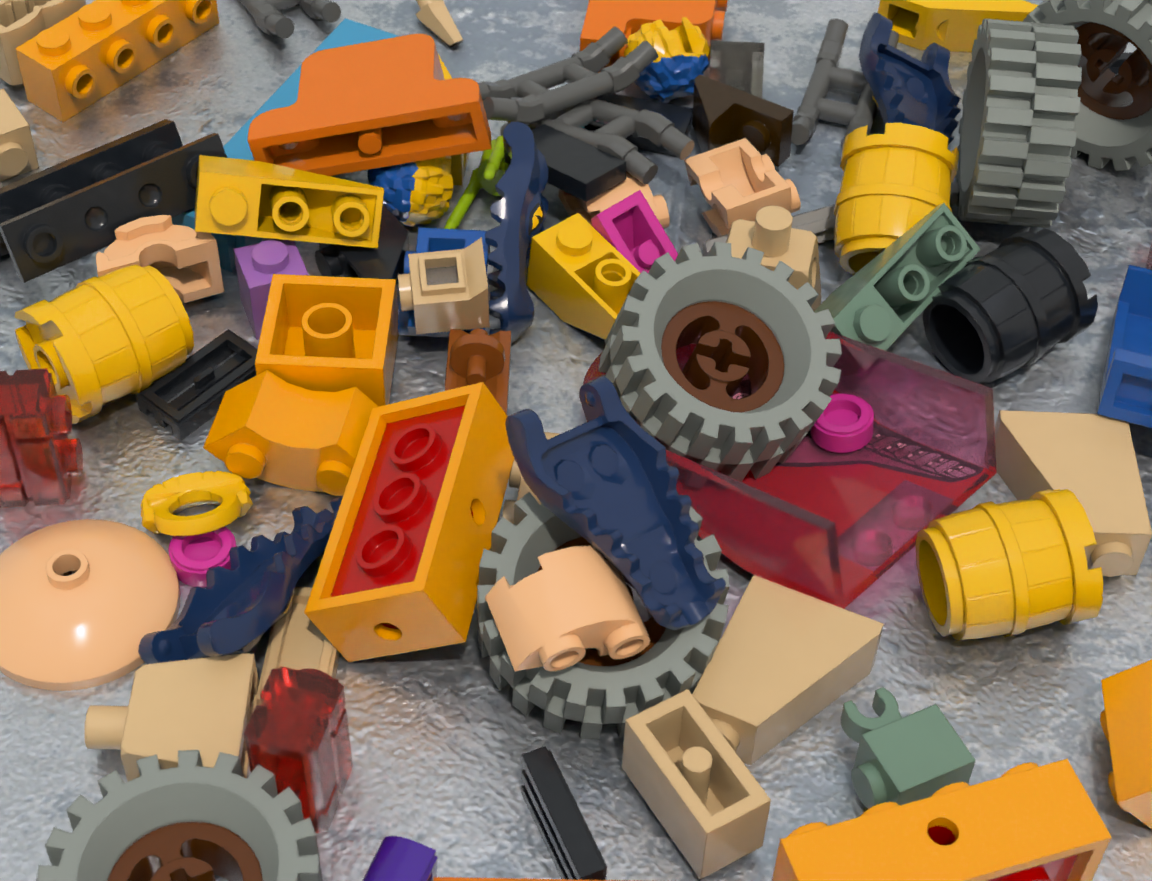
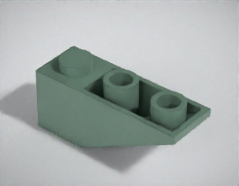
(901, 280)

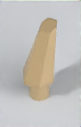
(438, 19)

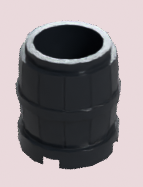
(1010, 306)

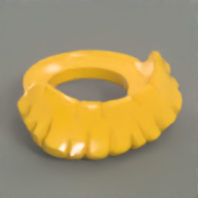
(193, 490)

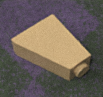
(1092, 460)
(782, 665)

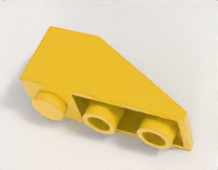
(948, 22)
(285, 203)
(580, 275)

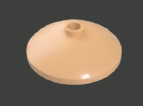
(88, 624)

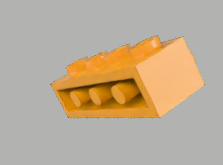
(105, 48)

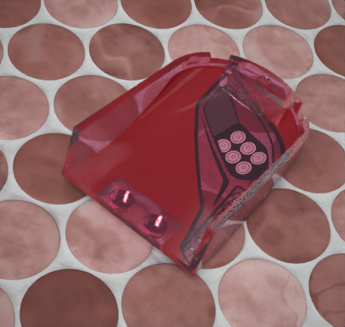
(846, 518)

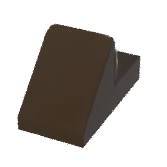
(729, 114)

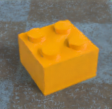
(331, 333)

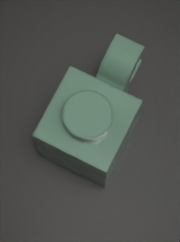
(903, 756)

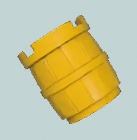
(888, 188)
(107, 337)
(1009, 567)

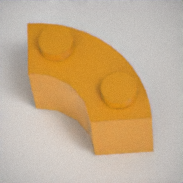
(290, 433)

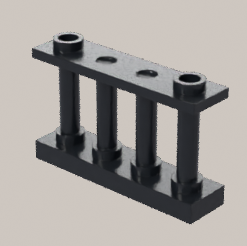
(83, 200)

